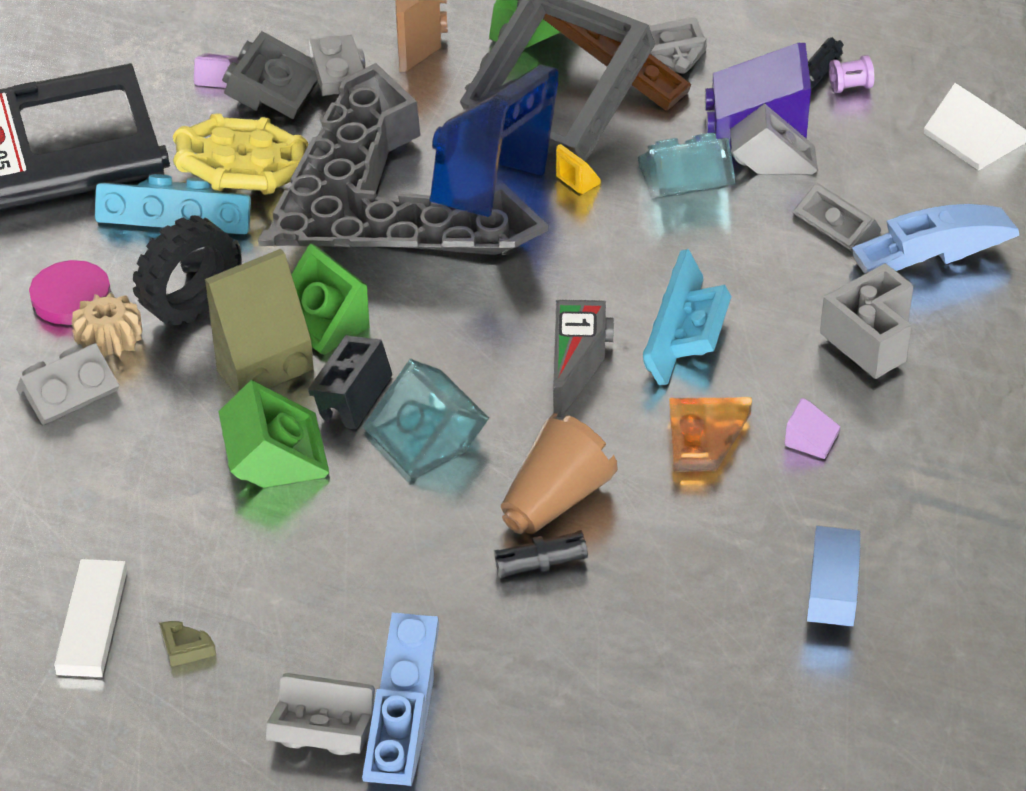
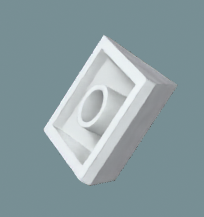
(973, 129)

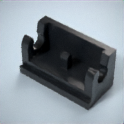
(351, 380)

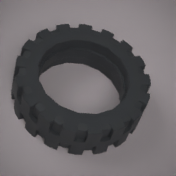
(165, 255)

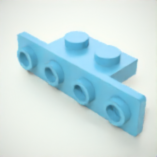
(161, 202)
(686, 320)

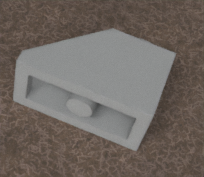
(771, 145)

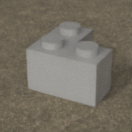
(870, 319)

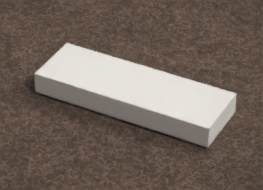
(91, 618)

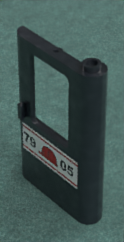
(75, 170)

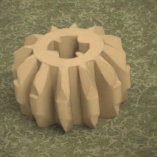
(109, 323)

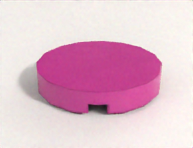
(61, 287)

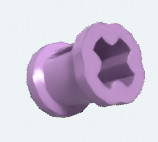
(862, 67)

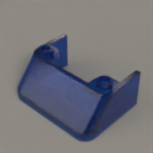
(501, 128)

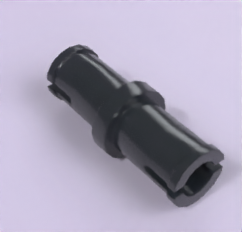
(540, 554)

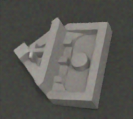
(678, 43)

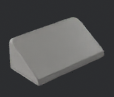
(836, 217)

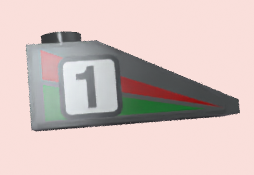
(579, 347)

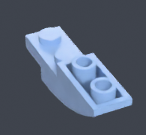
(940, 230)
(402, 700)

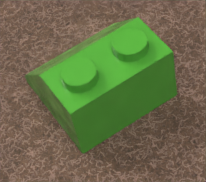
(271, 438)

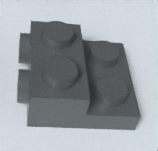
(271, 75)

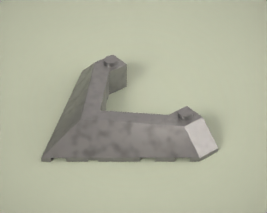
(338, 177)

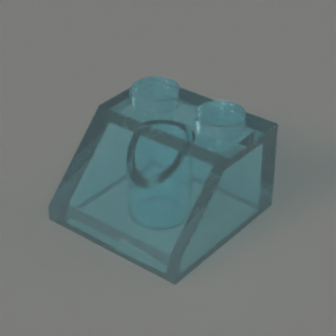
(424, 419)

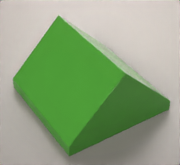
(330, 299)

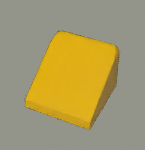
(575, 171)

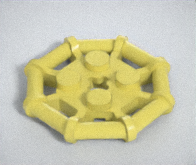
(240, 151)

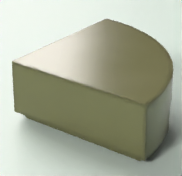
(185, 643)

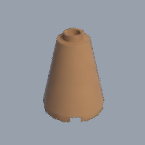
(556, 474)

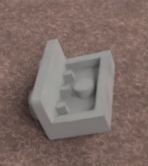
(334, 60)
(68, 383)
(322, 714)

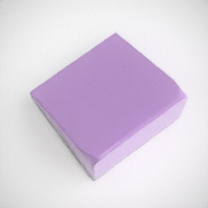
(211, 68)
(810, 430)

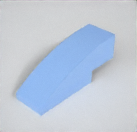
(834, 576)

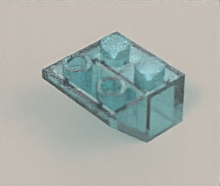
(688, 167)

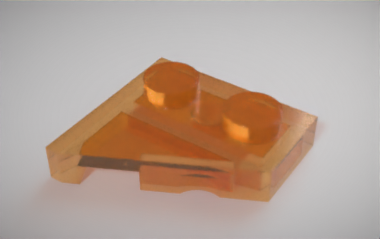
(705, 430)

